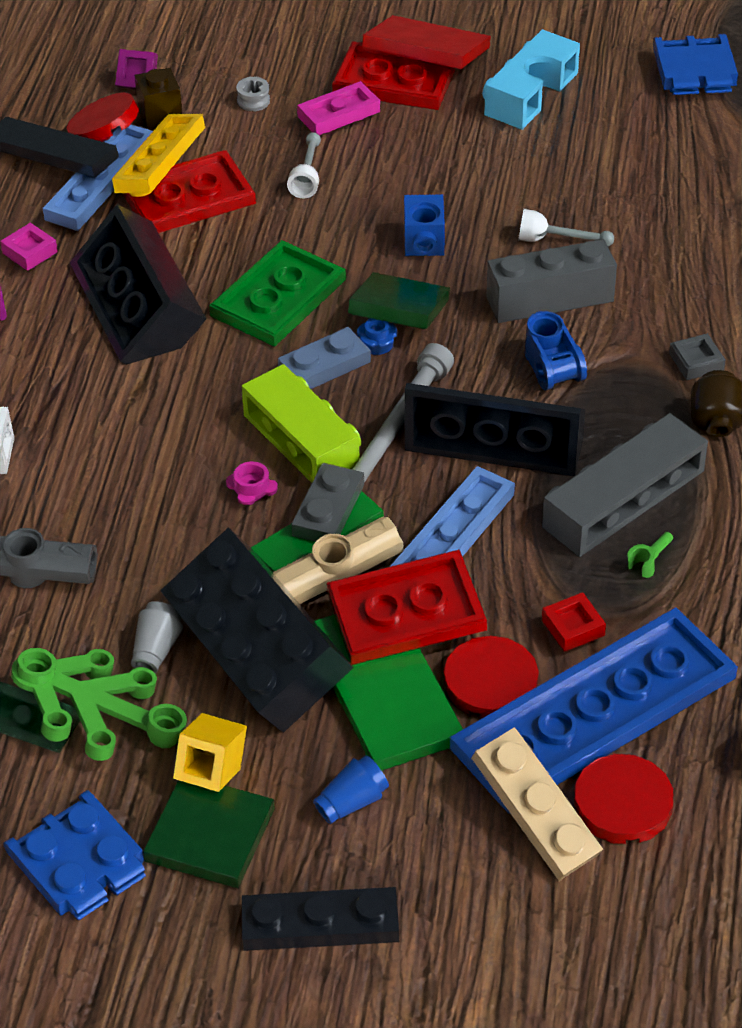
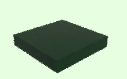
(399, 300)
(209, 832)

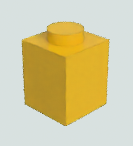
(210, 752)

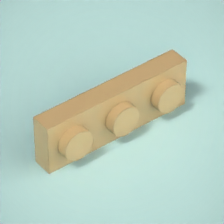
(537, 803)

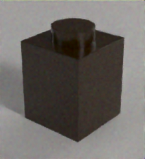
(157, 96)

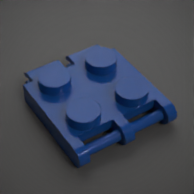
(695, 65)
(78, 856)

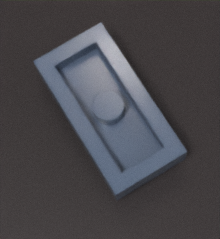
(327, 357)

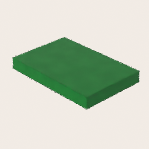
(277, 293)

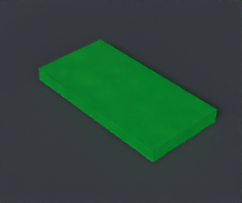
(394, 704)

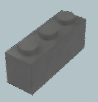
(551, 280)

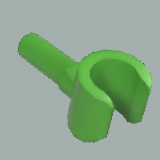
(648, 554)

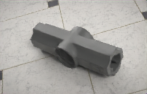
(33, 560)

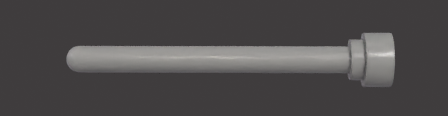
(432, 364)

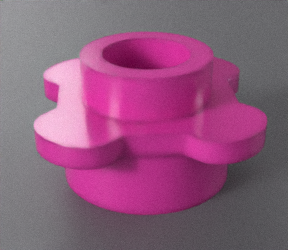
(251, 482)

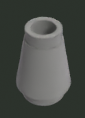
(155, 635)

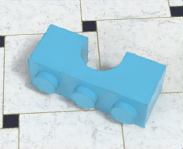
(516, 90)

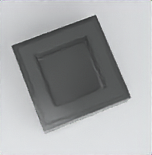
(696, 356)

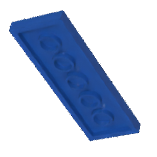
(606, 698)

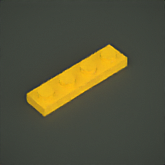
(158, 154)

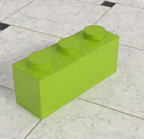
(299, 422)

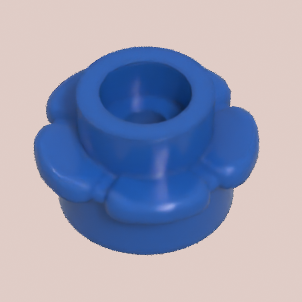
(377, 335)

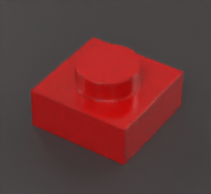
(573, 621)

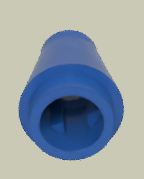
(352, 789)

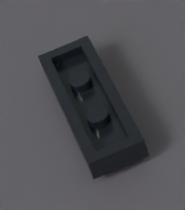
(320, 918)

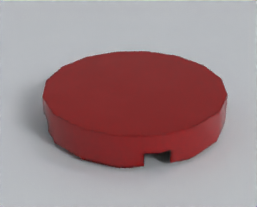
(104, 115)
(489, 674)
(623, 798)

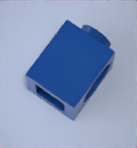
(424, 225)

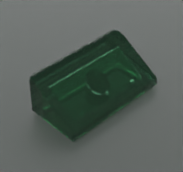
(23, 718)

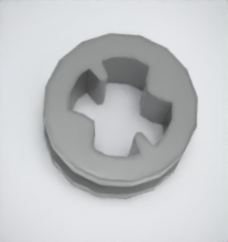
(253, 94)

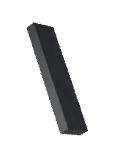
(55, 147)

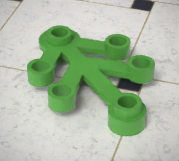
(44, 675)

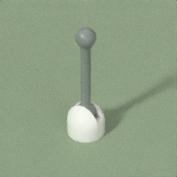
(304, 178)
(535, 227)

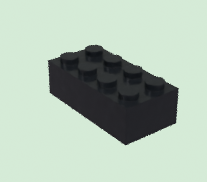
(256, 630)

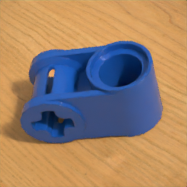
(553, 350)

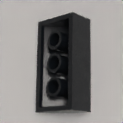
(136, 288)
(493, 429)

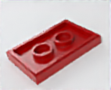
(426, 41)
(394, 77)
(195, 192)
(406, 607)

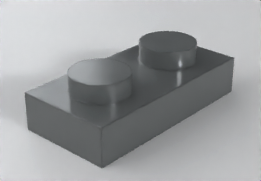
(328, 502)

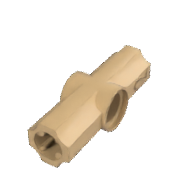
(340, 557)

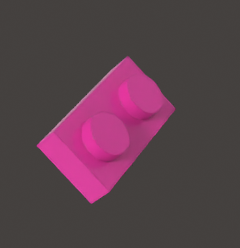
(338, 108)

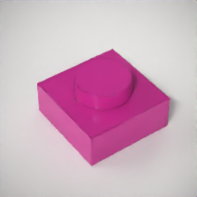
(28, 246)

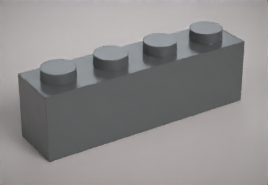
(624, 484)

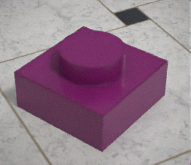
(132, 63)

